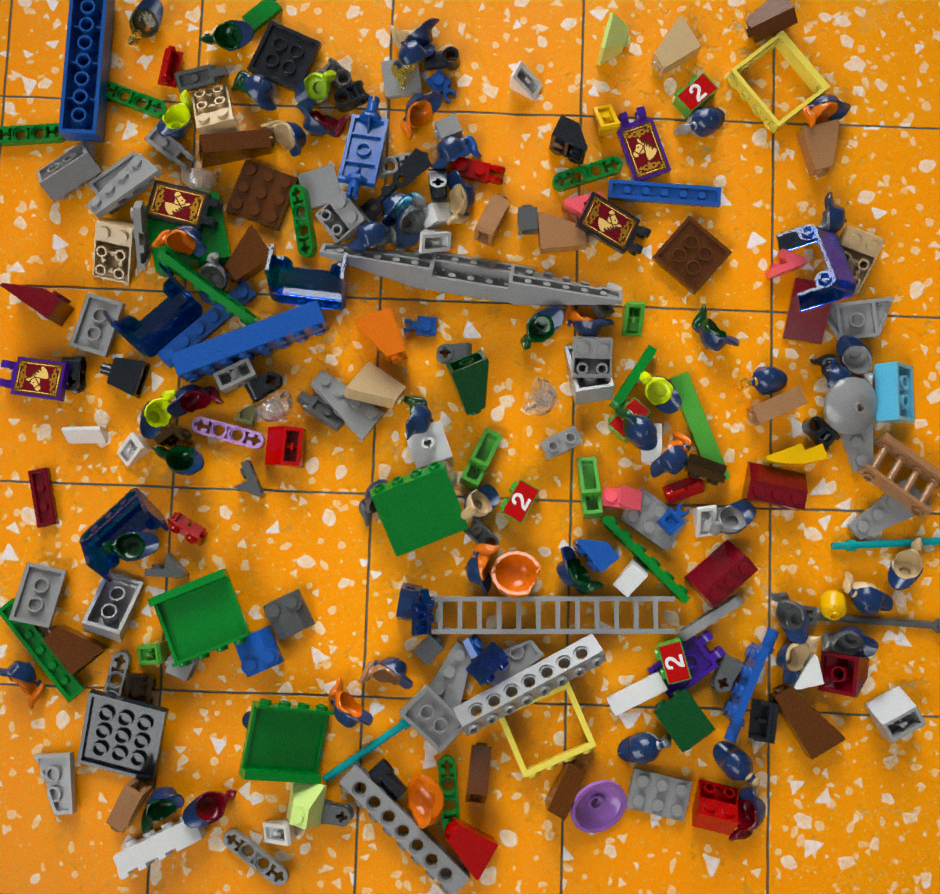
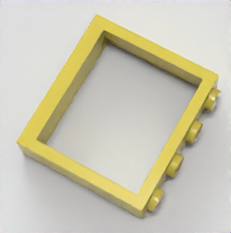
(798, 63)
(565, 756)

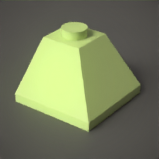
(614, 39)
(306, 805)

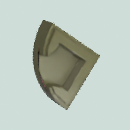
(247, 416)

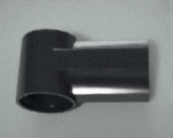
(439, 60)
(384, 775)

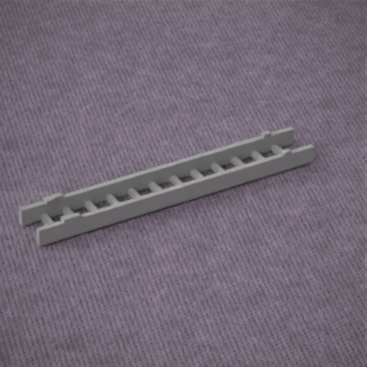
(557, 630)

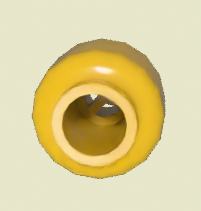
(833, 605)

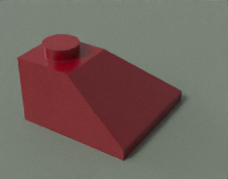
(843, 673)

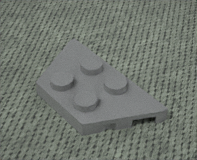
(859, 318)

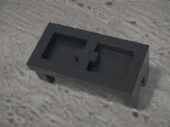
(763, 720)

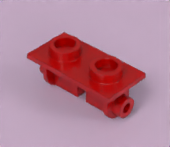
(171, 64)
(683, 489)
(180, 525)

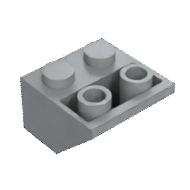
(342, 217)
(591, 357)
(894, 714)

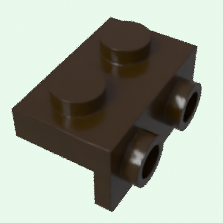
(169, 436)
(705, 468)
(139, 686)

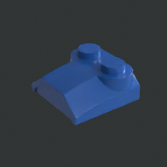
(259, 652)

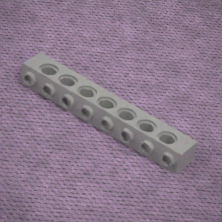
(519, 684)
(450, 883)

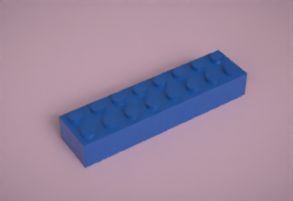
(86, 70)
(250, 341)

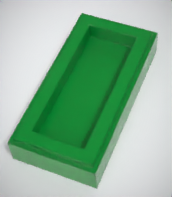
(262, 14)

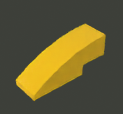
(796, 455)

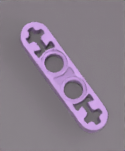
(228, 432)

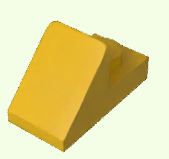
(606, 120)

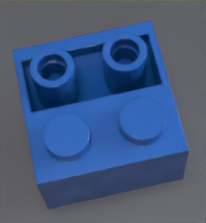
(598, 553)

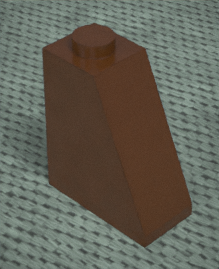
(770, 19)
(248, 257)
(73, 647)
(478, 773)
(565, 789)

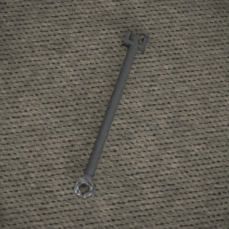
(814, 616)

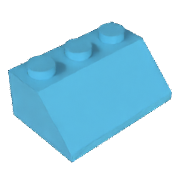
(894, 392)

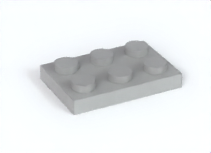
(105, 177)
(92, 329)
(645, 521)
(38, 595)
(432, 718)
(658, 794)

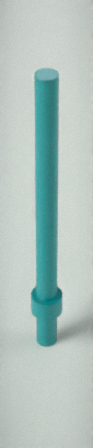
(852, 545)
(403, 724)

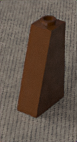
(233, 146)
(805, 722)

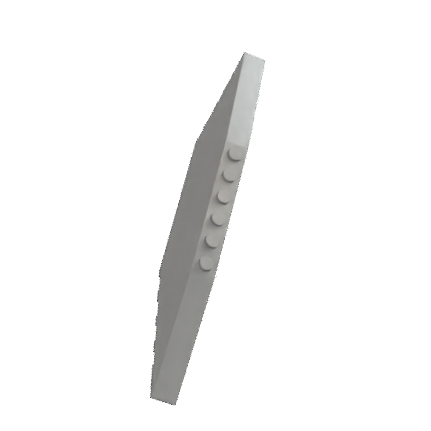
(473, 277)

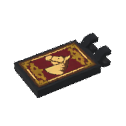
(181, 206)
(611, 225)

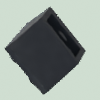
(568, 141)

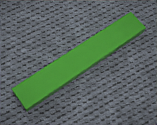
(696, 420)

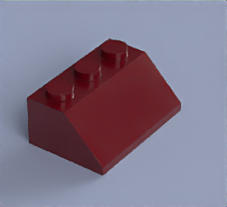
(775, 487)
(720, 573)

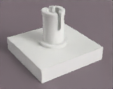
(429, 446)

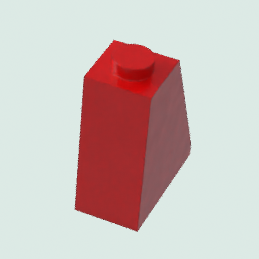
(471, 845)

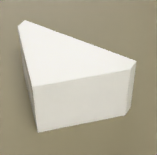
(524, 81)
(436, 215)
(434, 241)
(133, 449)
(703, 519)
(631, 577)
(810, 674)
(279, 832)

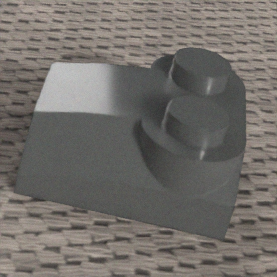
(289, 614)

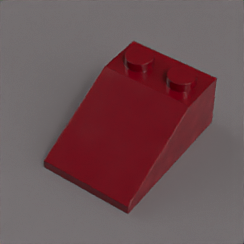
(50, 305)
(808, 324)

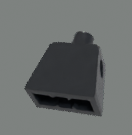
(127, 375)

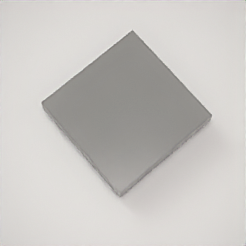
(392, 86)
(321, 185)

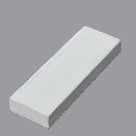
(636, 693)

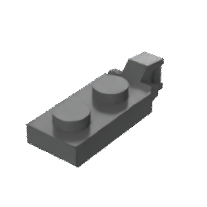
(200, 77)
(320, 410)

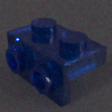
(422, 614)
(488, 663)

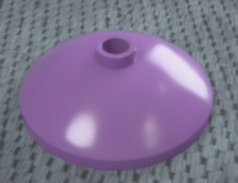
(598, 806)

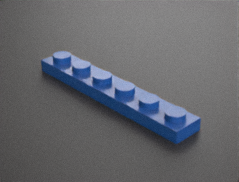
(664, 193)
(206, 324)

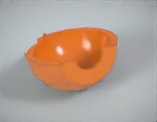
(515, 574)
(425, 800)

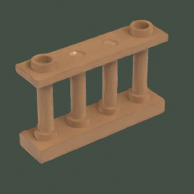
(914, 462)

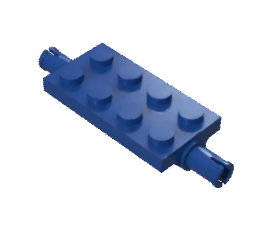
(363, 149)
(746, 682)

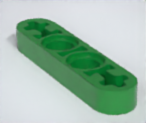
(133, 100)
(30, 138)
(585, 170)
(300, 222)
(633, 377)
(449, 794)

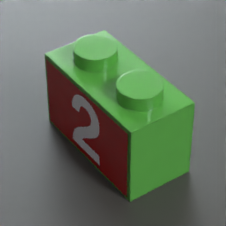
(695, 95)
(616, 424)
(519, 501)
(673, 661)

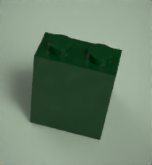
(470, 381)
(683, 719)

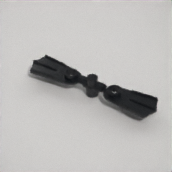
(412, 167)

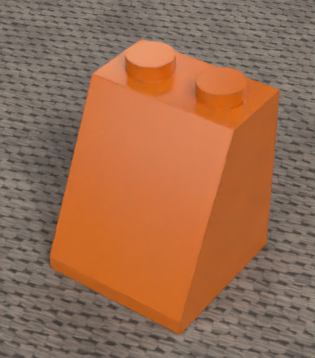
(383, 334)

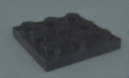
(284, 56)

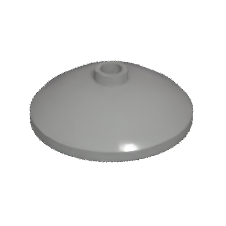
(842, 405)

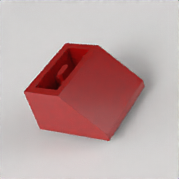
(285, 446)
(715, 807)

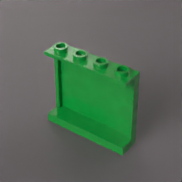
(215, 241)
(418, 508)
(201, 617)
(284, 742)

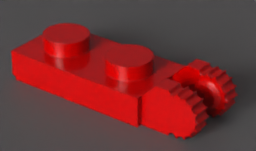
(478, 170)

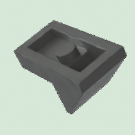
(253, 484)
(172, 568)

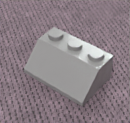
(68, 172)

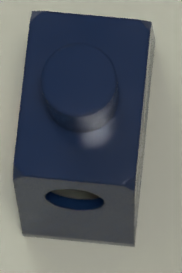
(408, 595)

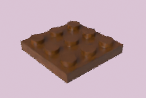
(261, 195)
(691, 255)

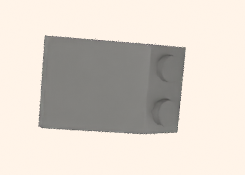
(587, 389)
(113, 607)

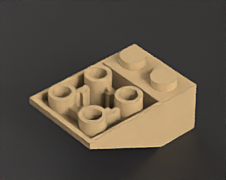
(214, 110)
(114, 250)
(861, 251)

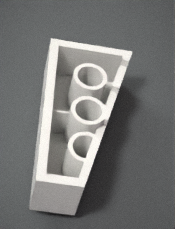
(156, 845)

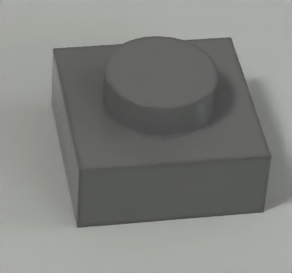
(602, 311)

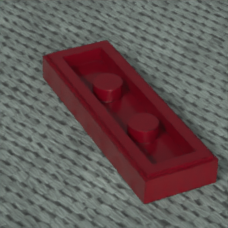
(43, 497)

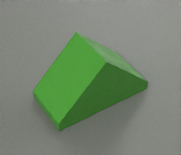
(632, 318)
(153, 653)

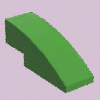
(480, 459)
(589, 488)

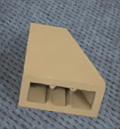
(676, 48)
(375, 387)

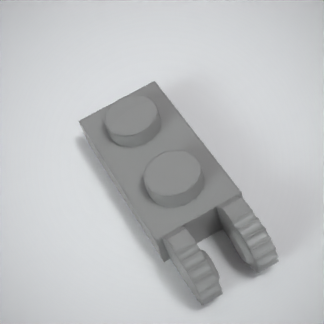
(168, 147)

